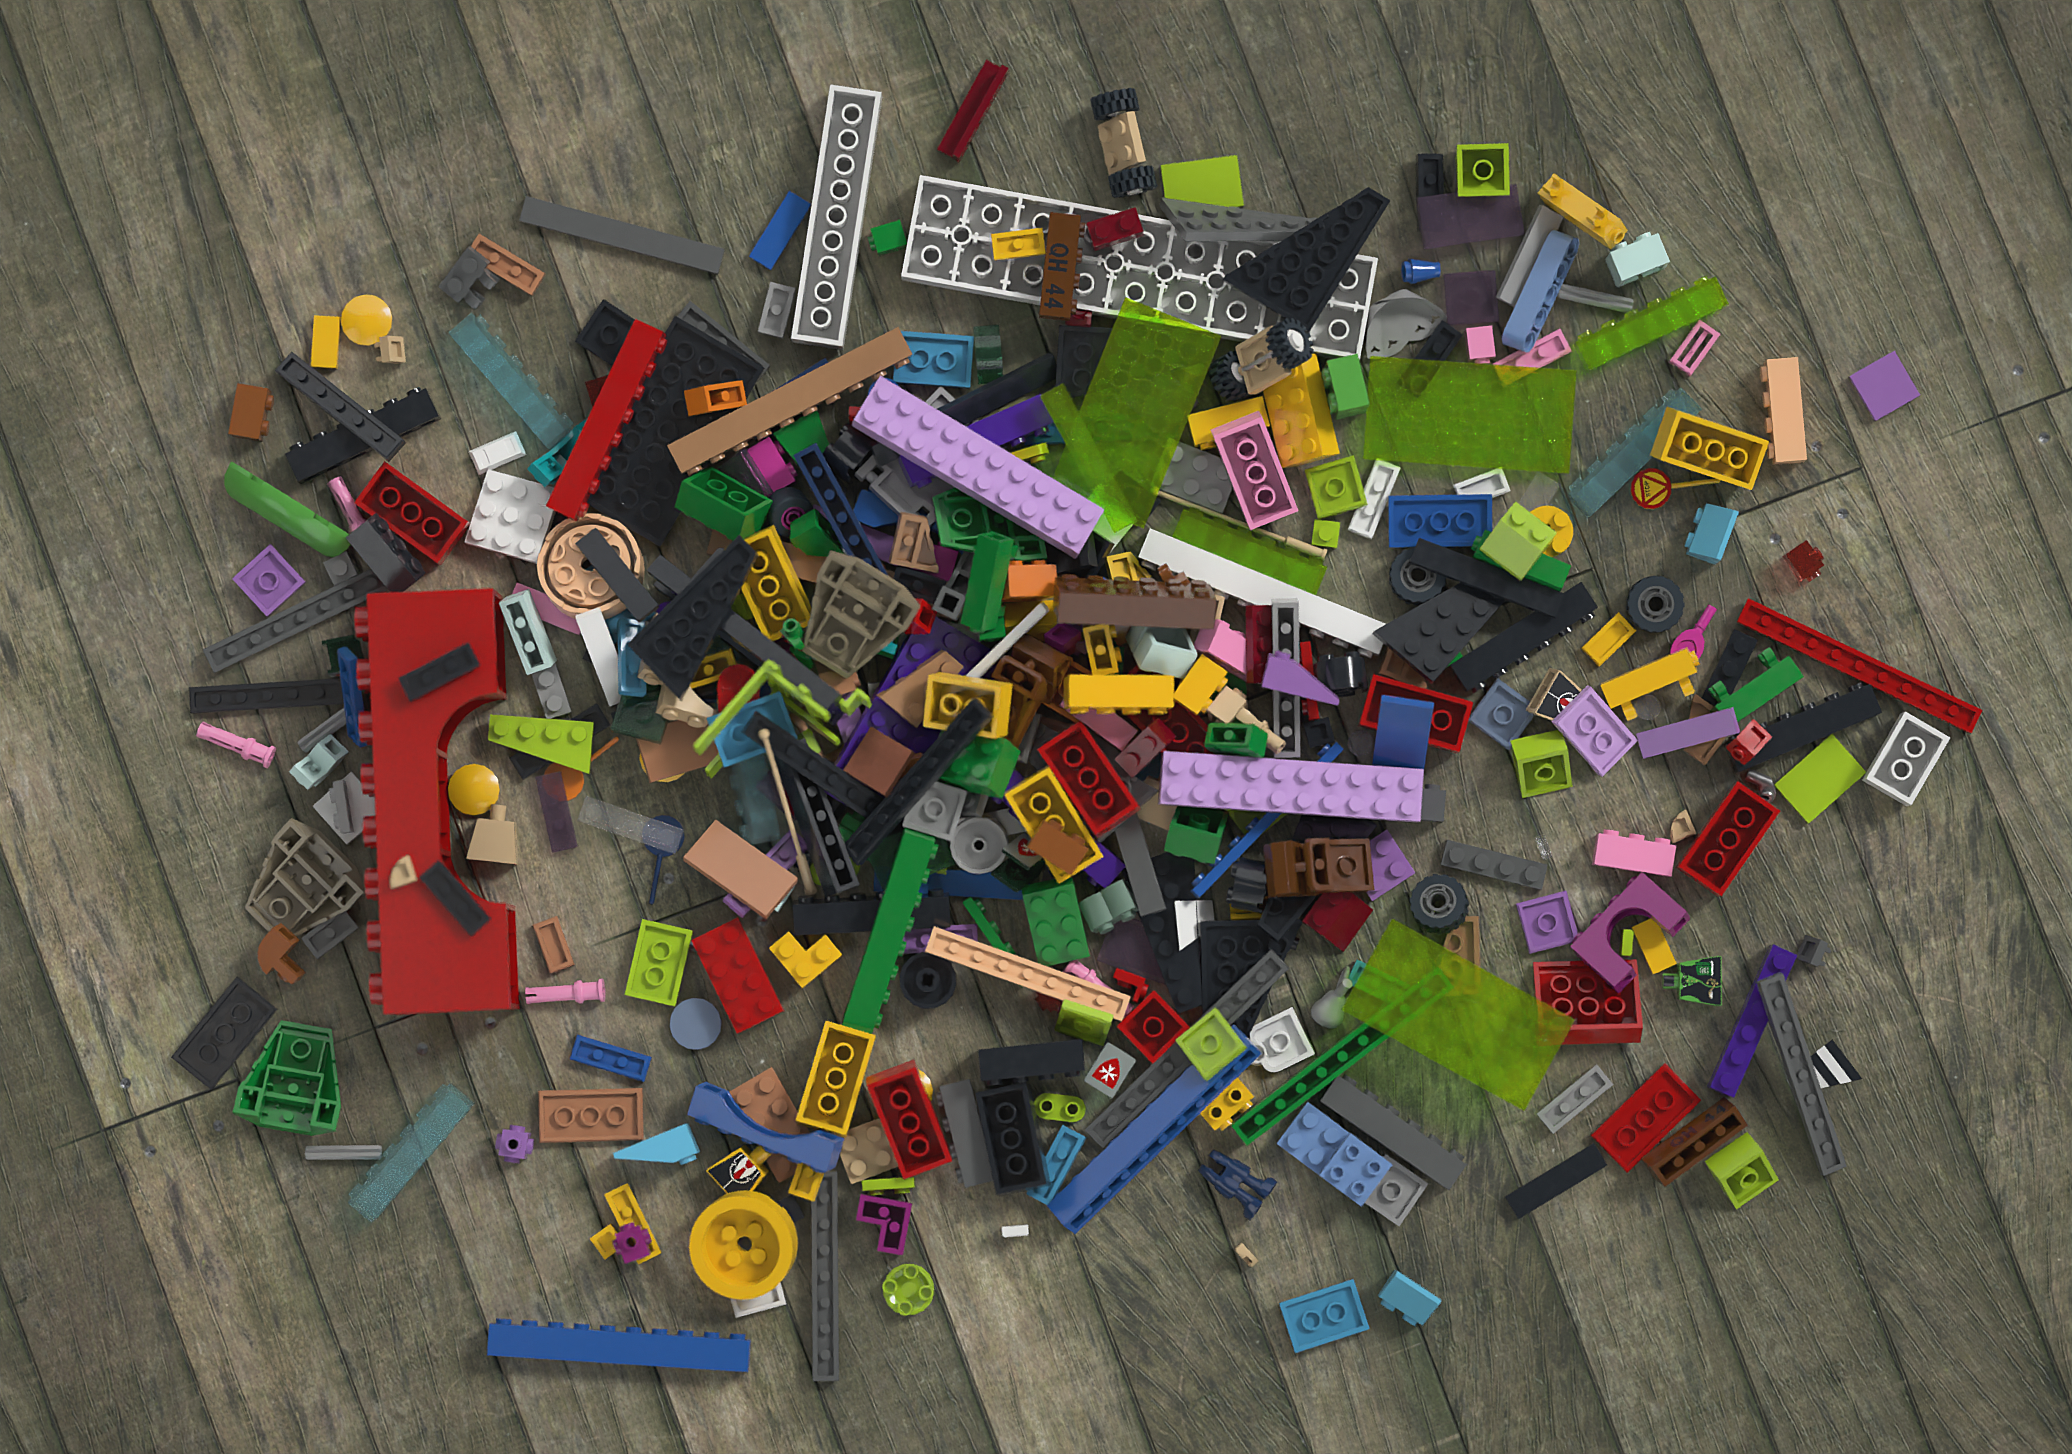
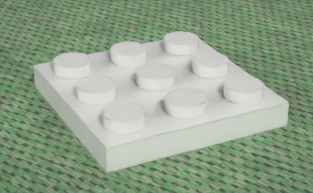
(511, 517)

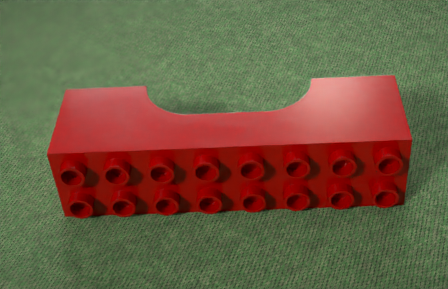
(424, 950)

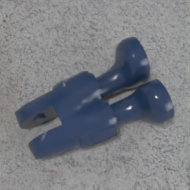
(1229, 1181)

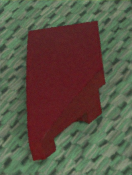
(1081, 319)

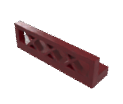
(973, 110)

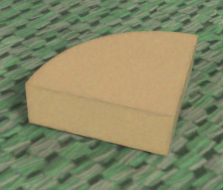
(1681, 827)
(403, 873)
(1246, 1255)

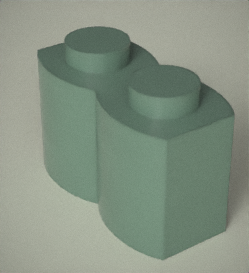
(1109, 907)

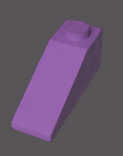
(1290, 677)

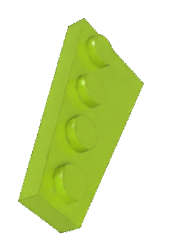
(550, 739)

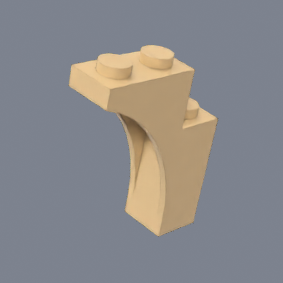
(690, 709)

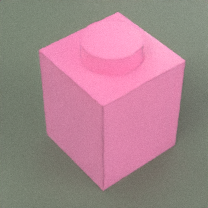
(1480, 344)

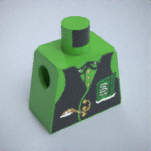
(1697, 981)

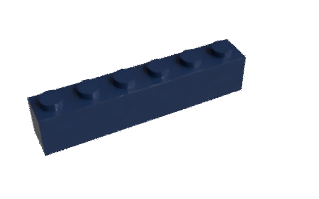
(836, 506)

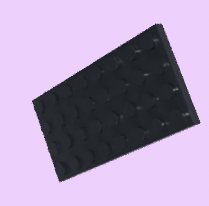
(642, 475)

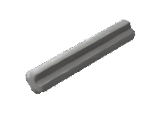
(1595, 298)
(326, 728)
(343, 1152)

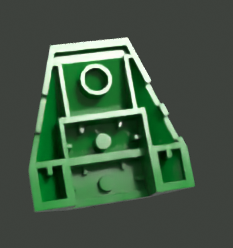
(963, 518)
(293, 1082)

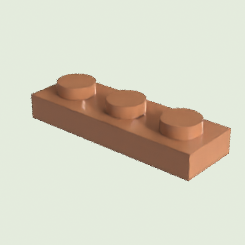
(509, 265)

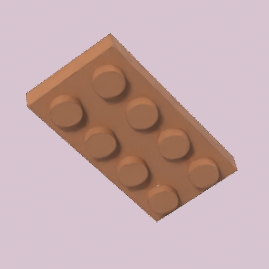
(770, 1106)

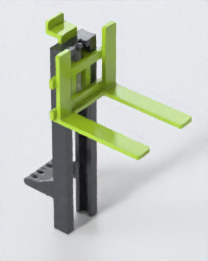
(775, 666)

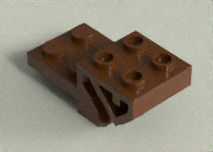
(1035, 677)
(1318, 867)

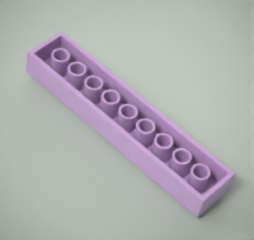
(977, 467)
(1290, 786)

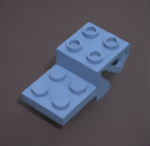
(1334, 1154)

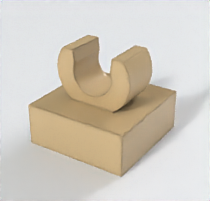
(391, 350)

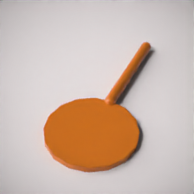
(574, 778)

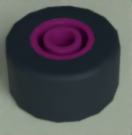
(786, 507)

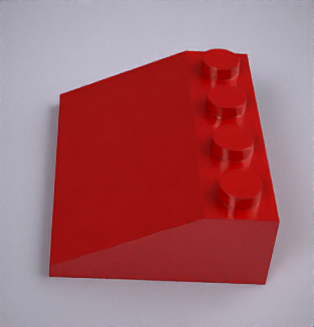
(1598, 1010)

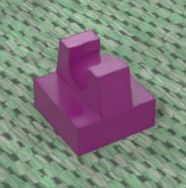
(1063, 638)

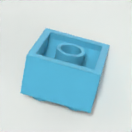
(1711, 533)
(1408, 1298)

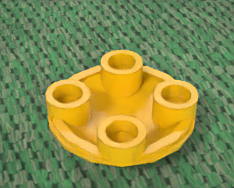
(366, 319)
(473, 789)

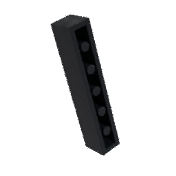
(341, 446)
(1522, 638)
(1813, 723)
(818, 830)
(859, 912)

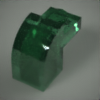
(988, 353)

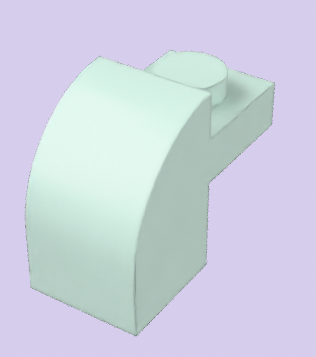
(319, 762)

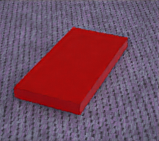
(1645, 1117)

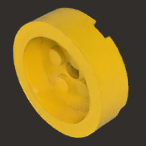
(724, 1263)

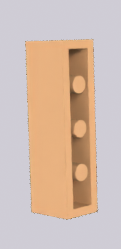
(1784, 411)

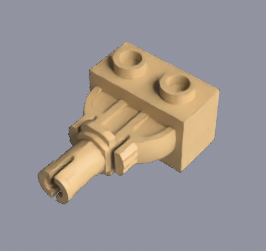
(1233, 708)

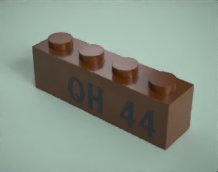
(1060, 266)
(1694, 1141)

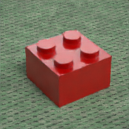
(1153, 1026)

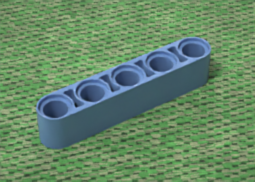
(1540, 291)

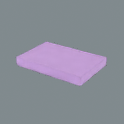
(1594, 731)

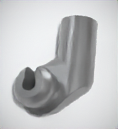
(1764, 784)

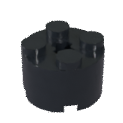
(848, 452)
(1342, 674)
(1249, 885)

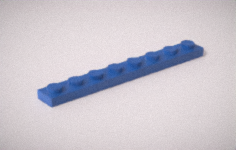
(1255, 829)

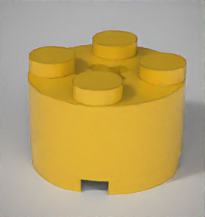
(1560, 523)

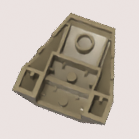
(855, 613)
(303, 881)

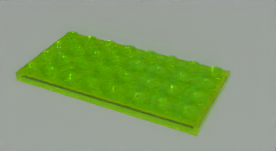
(1142, 401)
(1469, 414)
(1457, 1014)

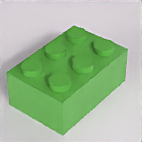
(1345, 387)

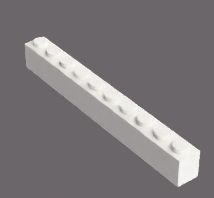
(1258, 589)

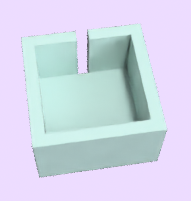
(1642, 257)
(1162, 650)

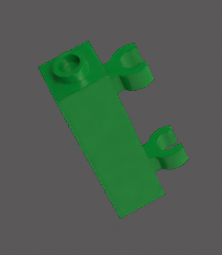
(1545, 571)
(987, 582)
(1760, 690)

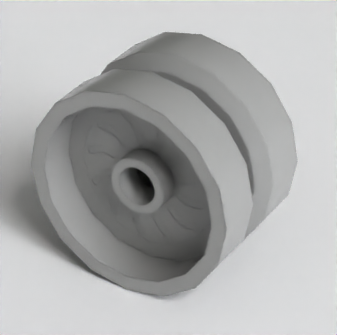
(964, 847)

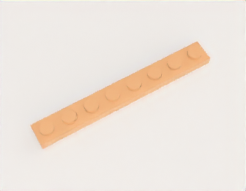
(1025, 973)

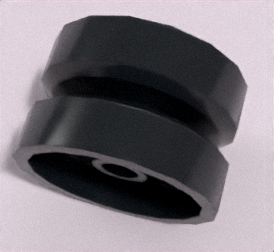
(913, 975)

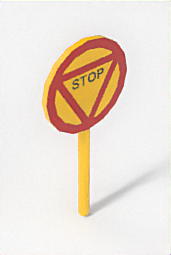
(1653, 487)

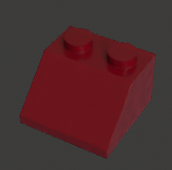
(1337, 917)

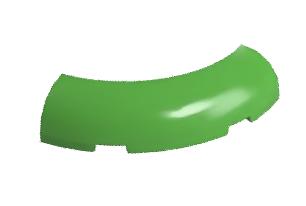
(285, 512)

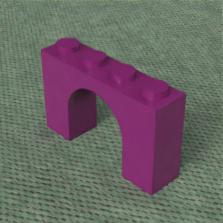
(1638, 898)

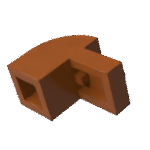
(274, 954)

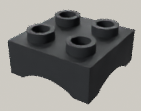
(1066, 564)

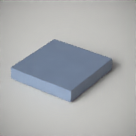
(1502, 714)

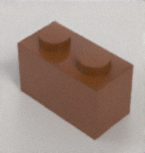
(250, 412)
(1057, 846)

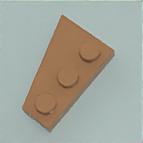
(1466, 940)

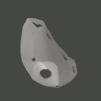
(1397, 319)

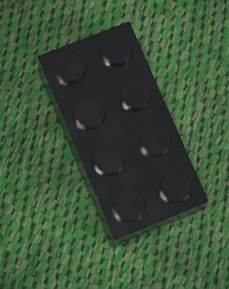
(1031, 1060)
(1013, 1139)

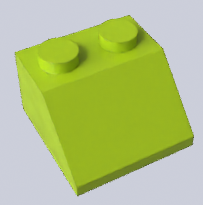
(1482, 169)
(1518, 541)
(1541, 763)
(1741, 1170)

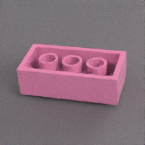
(1254, 470)

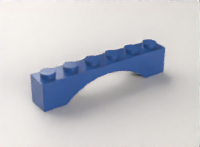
(876, 514)
(717, 1107)

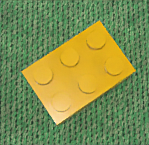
(951, 693)

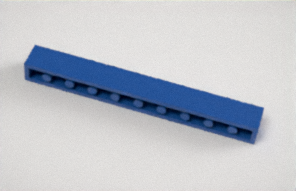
(1144, 1139)
(619, 1346)

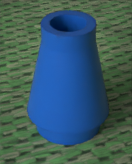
(1418, 270)

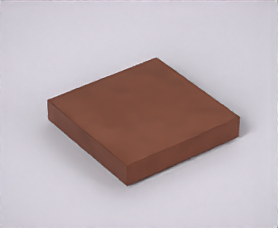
(879, 761)

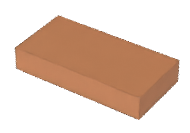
(553, 944)

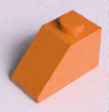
(715, 398)

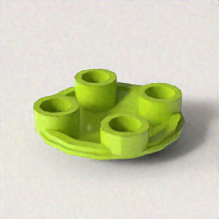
(908, 1289)

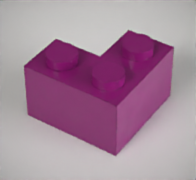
(893, 1217)

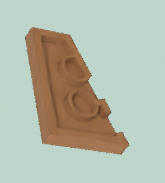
(909, 692)

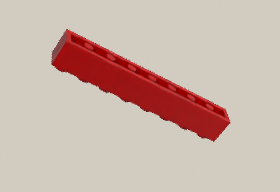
(606, 420)

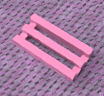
(1681, 365)

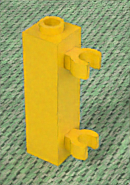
(1583, 211)
(1650, 677)

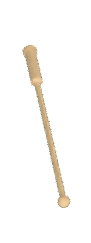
(1288, 541)
(801, 858)

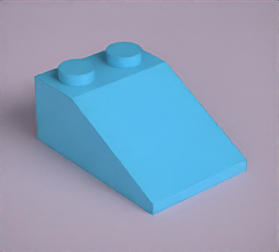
(669, 1146)

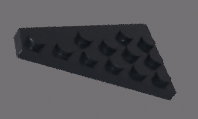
(1307, 267)
(1228, 953)

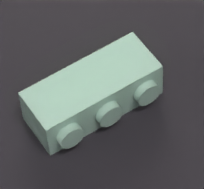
(528, 631)

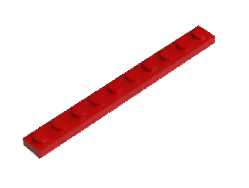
(1859, 666)

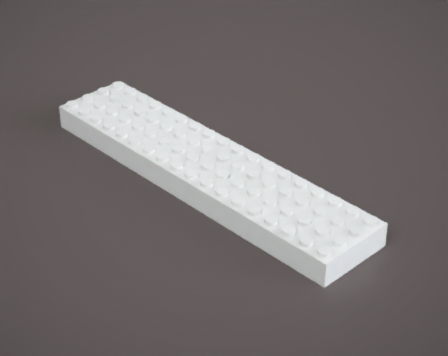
(954, 251)

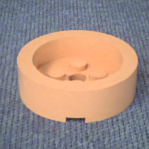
(561, 564)

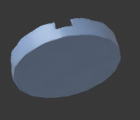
(695, 1023)

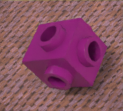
(628, 1252)

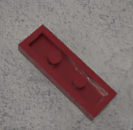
(1257, 640)

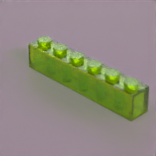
(1651, 323)
(1089, 457)
(1249, 551)

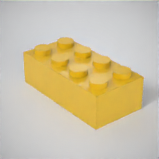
(1301, 416)
(1709, 448)
(773, 586)
(1118, 692)
(1043, 798)
(835, 1079)

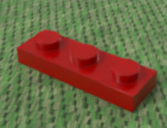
(1309, 705)

